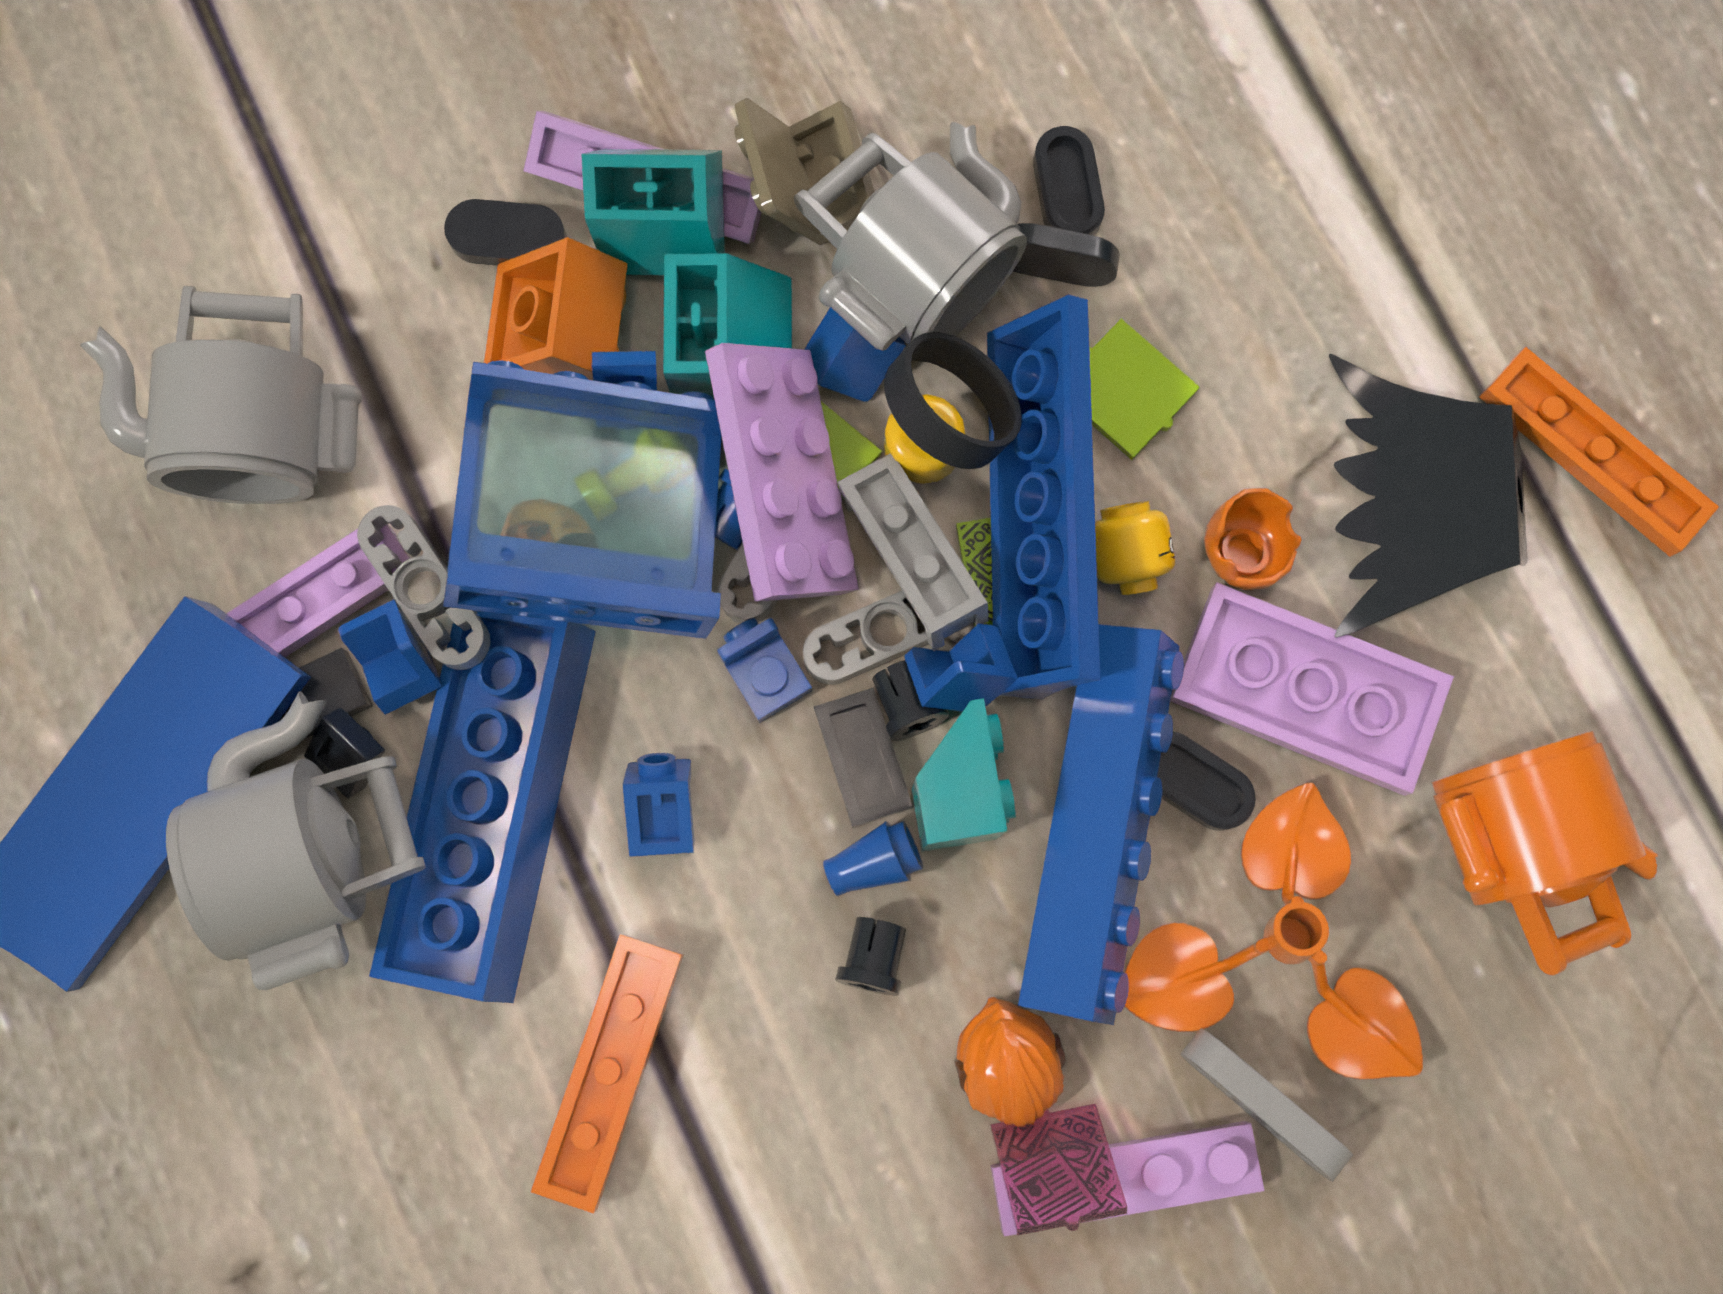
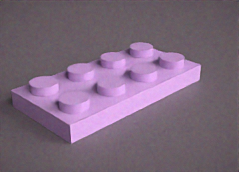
(781, 472)
(1312, 690)

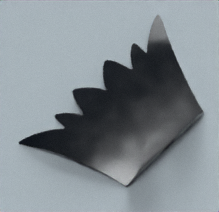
(1442, 493)

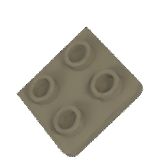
(795, 159)

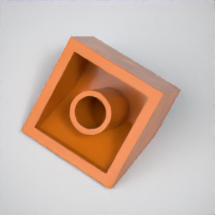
(556, 308)

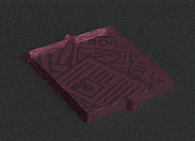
(1058, 1170)

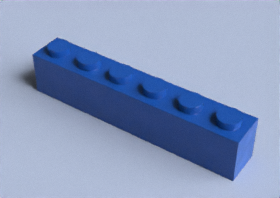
(1101, 828)

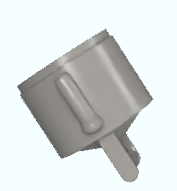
(923, 244)
(230, 413)
(275, 857)

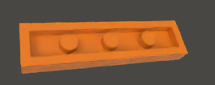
(1600, 453)
(607, 1074)

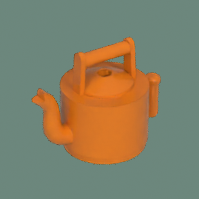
(1544, 836)

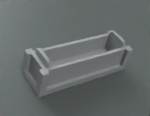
(914, 549)

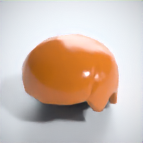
(1252, 539)

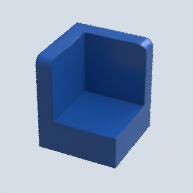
(847, 360)
(391, 656)
(969, 671)

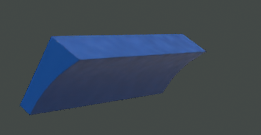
(1046, 503)
(485, 810)
(98, 825)

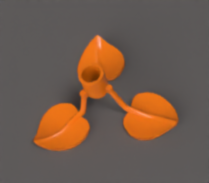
(1302, 849)

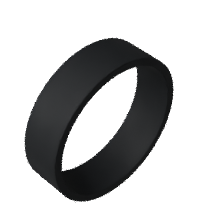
(931, 431)

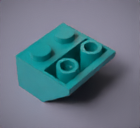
(653, 204)
(718, 302)
(959, 787)

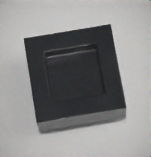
(341, 744)

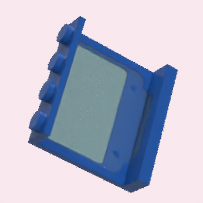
(586, 502)

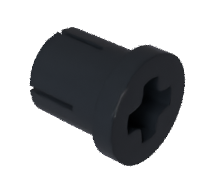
(903, 705)
(873, 957)

